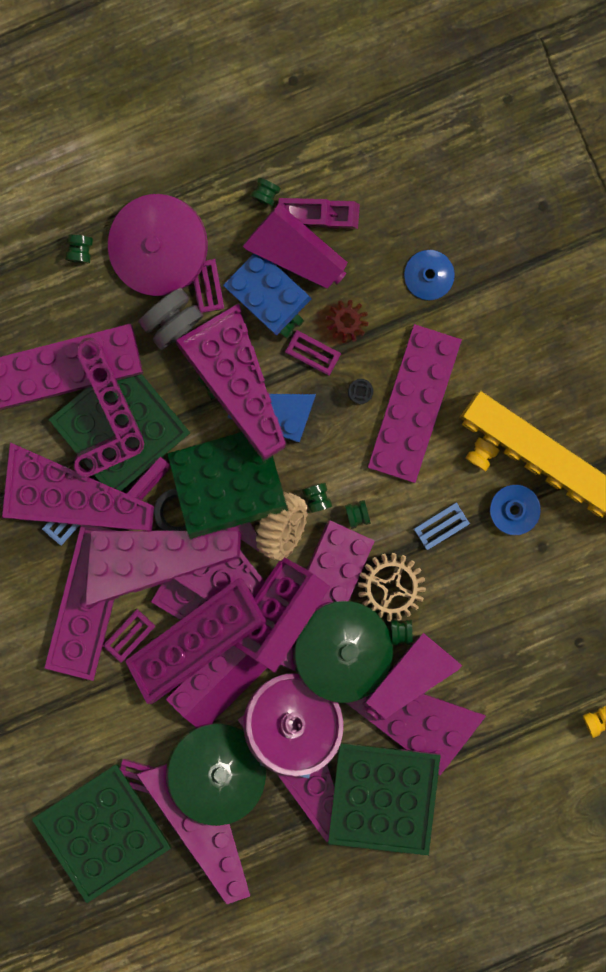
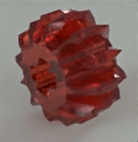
(353, 316)

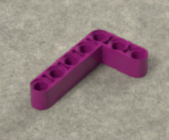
(111, 410)

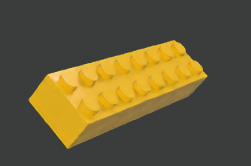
(537, 451)

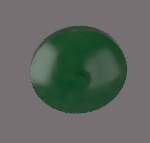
(343, 652)
(214, 775)

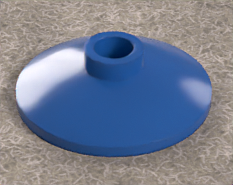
(418, 282)
(528, 511)

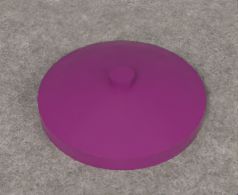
(157, 244)
(292, 727)

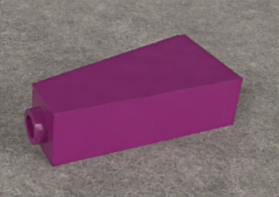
(296, 248)
(413, 675)

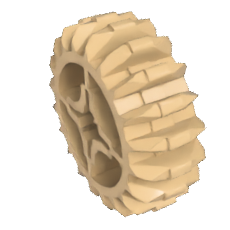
(282, 532)
(411, 595)

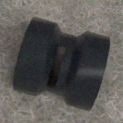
(360, 391)

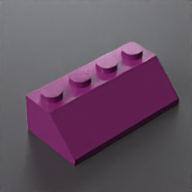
(287, 605)
(215, 687)

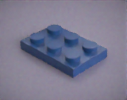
(267, 292)

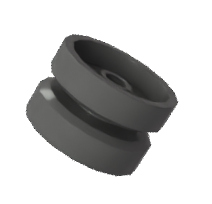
(172, 321)

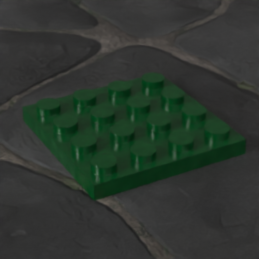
(86, 424)
(225, 485)
(384, 798)
(101, 833)

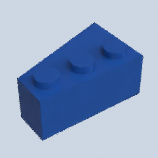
(292, 413)

